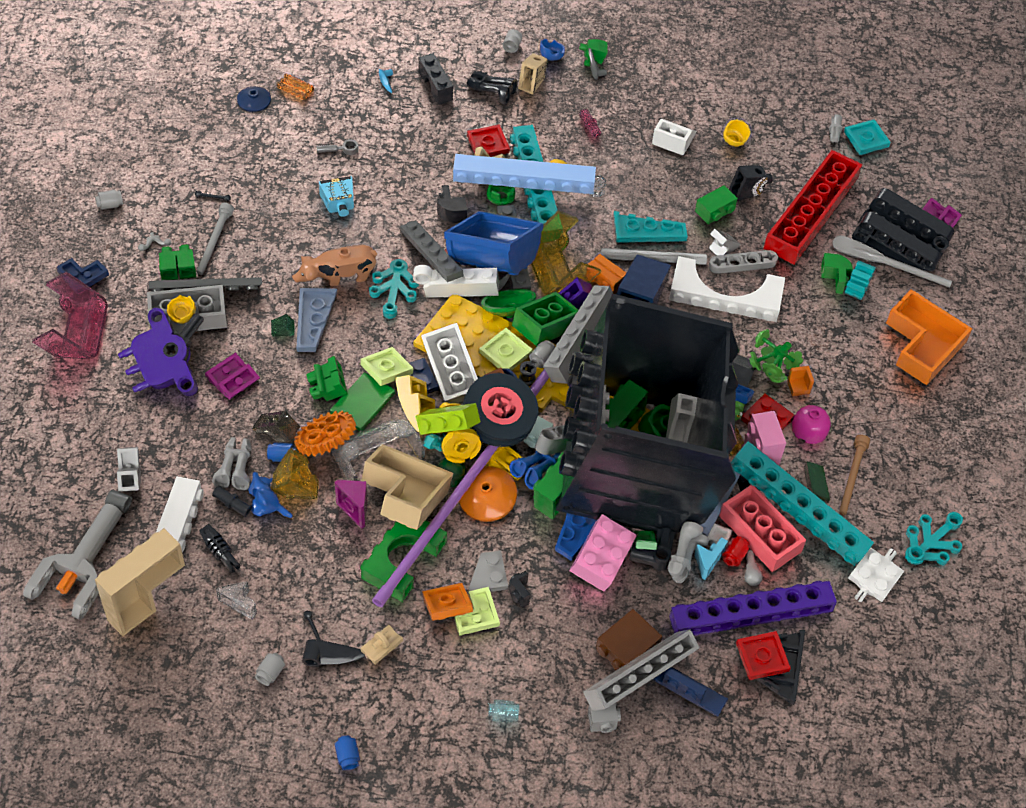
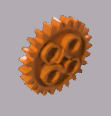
(325, 433)

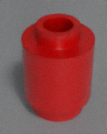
(735, 551)

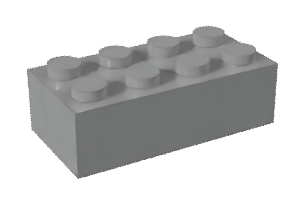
(208, 302)

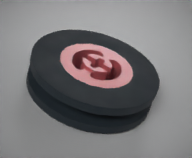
(509, 397)

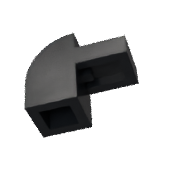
(451, 209)

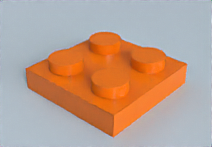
(447, 601)

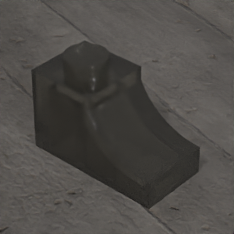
(277, 425)

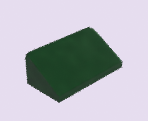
(816, 480)

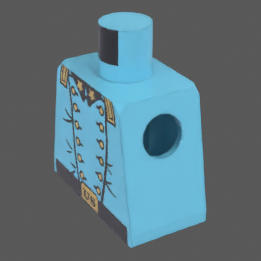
(337, 195)

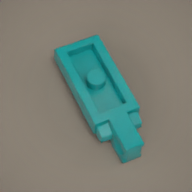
(434, 441)

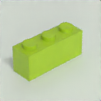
(448, 419)

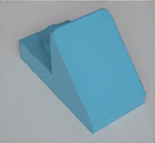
(709, 558)

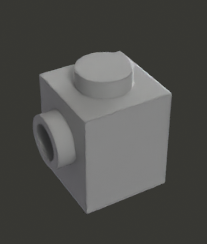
(604, 720)

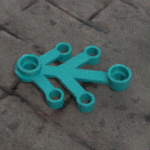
(390, 309)
(932, 541)

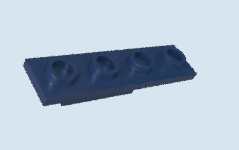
(692, 690)

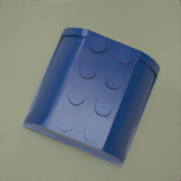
(494, 242)

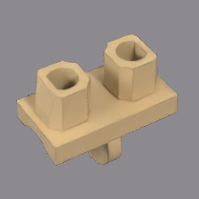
(381, 644)

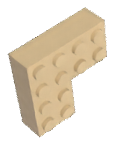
(411, 485)
(128, 584)

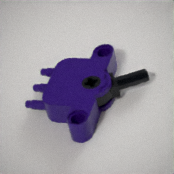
(154, 357)

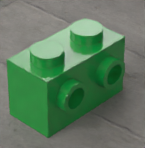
(716, 204)

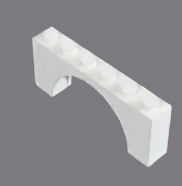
(760, 304)

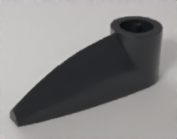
(324, 652)

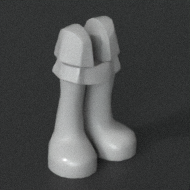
(240, 479)
(680, 563)

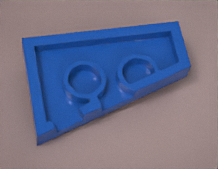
(573, 535)

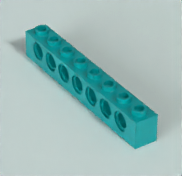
(527, 148)
(811, 504)

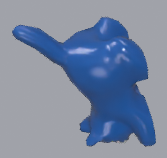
(265, 499)

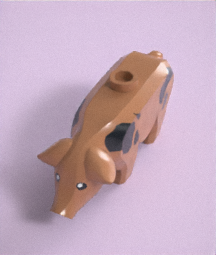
(337, 264)

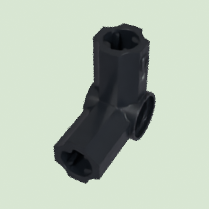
(664, 546)

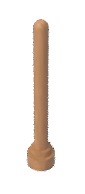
(861, 444)

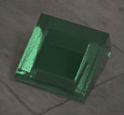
(282, 326)

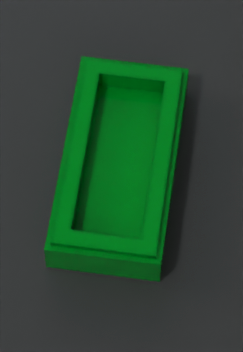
(645, 540)

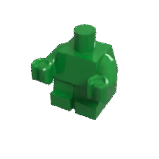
(598, 48)

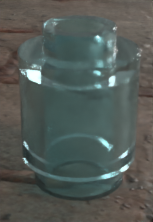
(504, 711)

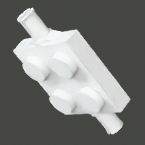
(875, 575)

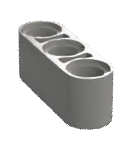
(551, 441)

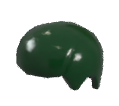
(457, 469)

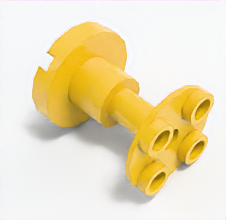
(460, 443)

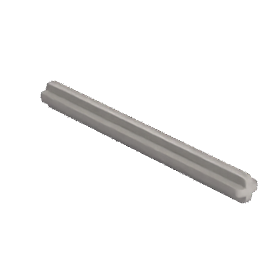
(670, 257)

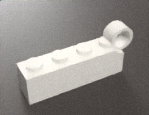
(473, 283)

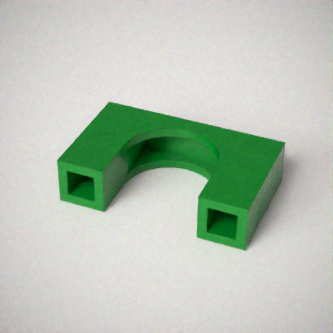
(379, 568)

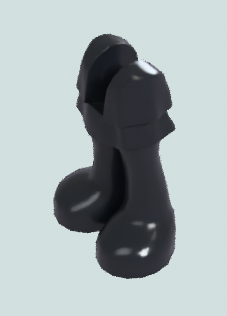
(500, 85)

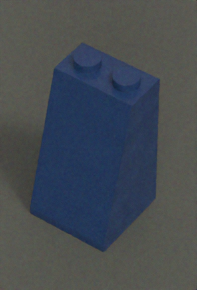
(644, 280)

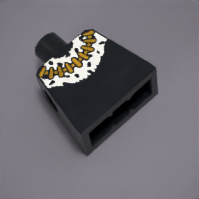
(749, 181)

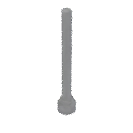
(225, 211)

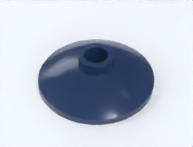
(254, 98)

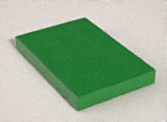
(364, 400)

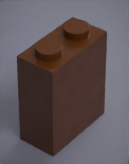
(627, 639)

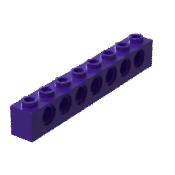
(823, 602)

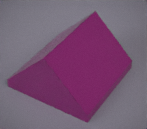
(352, 499)

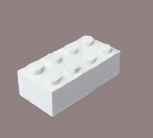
(450, 362)

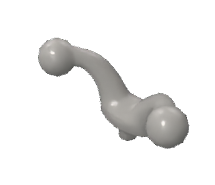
(142, 247)

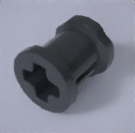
(530, 372)

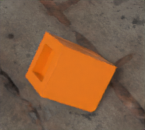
(800, 381)

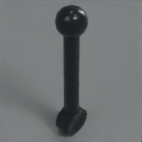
(198, 194)
(308, 616)

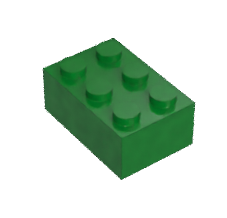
(544, 318)

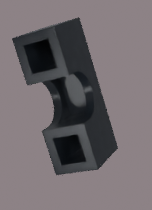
(432, 72)

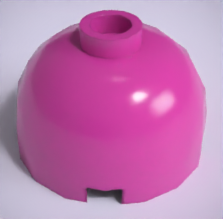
(811, 424)

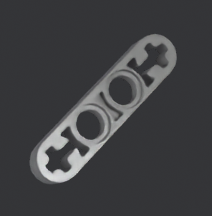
(743, 258)

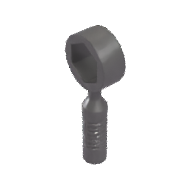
(333, 148)

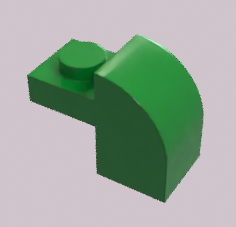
(838, 268)

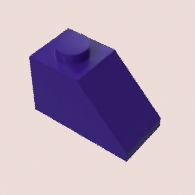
(576, 292)

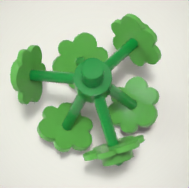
(774, 355)

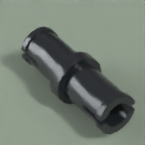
(231, 501)

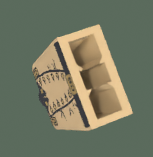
(532, 67)

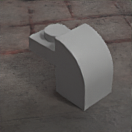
(129, 469)

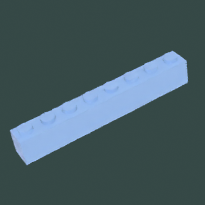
(524, 174)

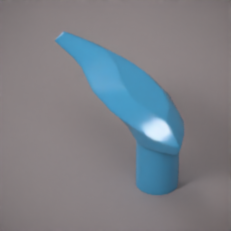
(383, 75)

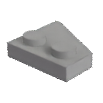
(489, 572)

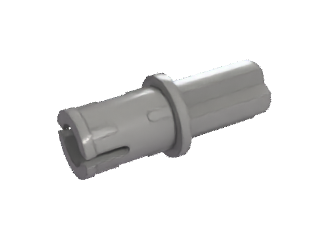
(835, 128)

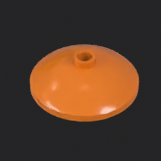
(490, 503)

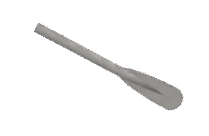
(859, 250)

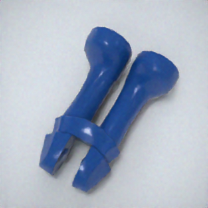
(523, 465)

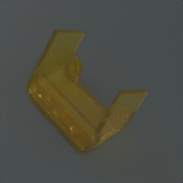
(550, 262)

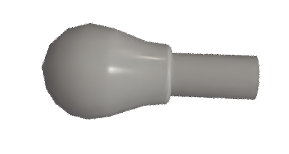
(753, 574)

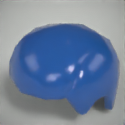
(551, 51)

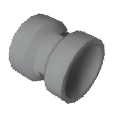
(512, 41)

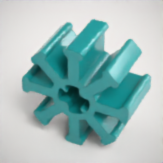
(860, 280)

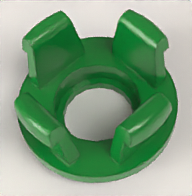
(494, 197)

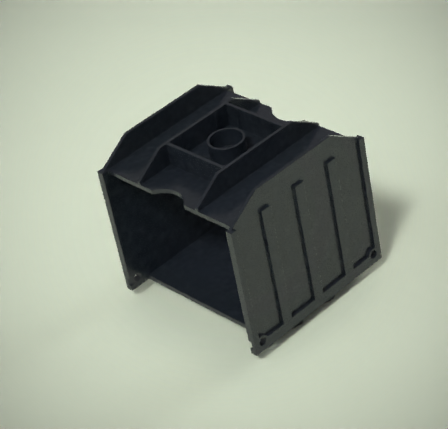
(634, 474)

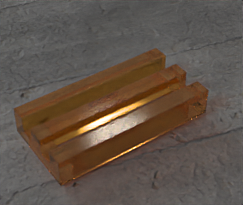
(296, 85)

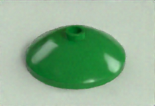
(507, 301)

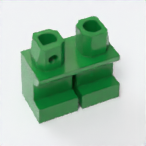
(170, 259)
(329, 380)

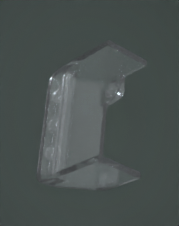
(374, 437)

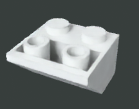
(672, 136)

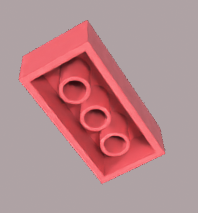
(763, 526)

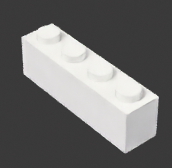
(181, 508)

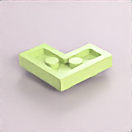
(483, 615)

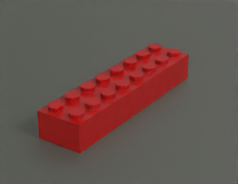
(812, 207)

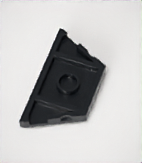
(787, 683)

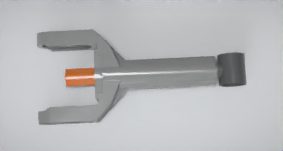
(79, 564)

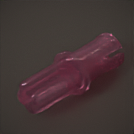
(590, 123)

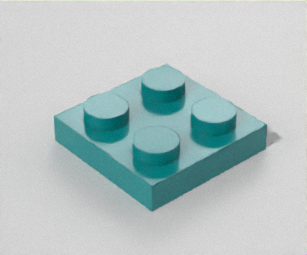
(867, 137)

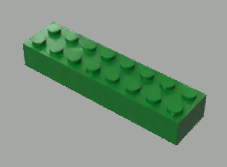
(624, 412)

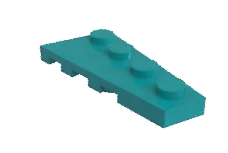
(638, 229)

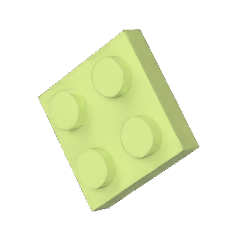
(505, 350)
(386, 366)

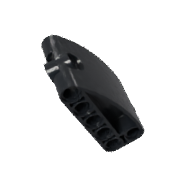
(903, 231)

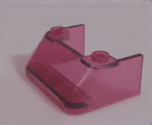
(84, 324)

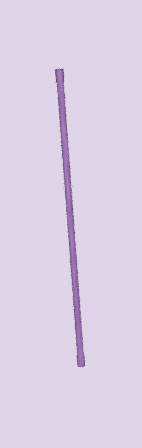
(387, 589)

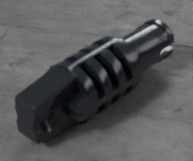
(219, 547)

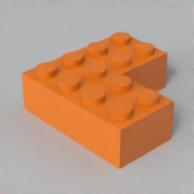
(933, 333)

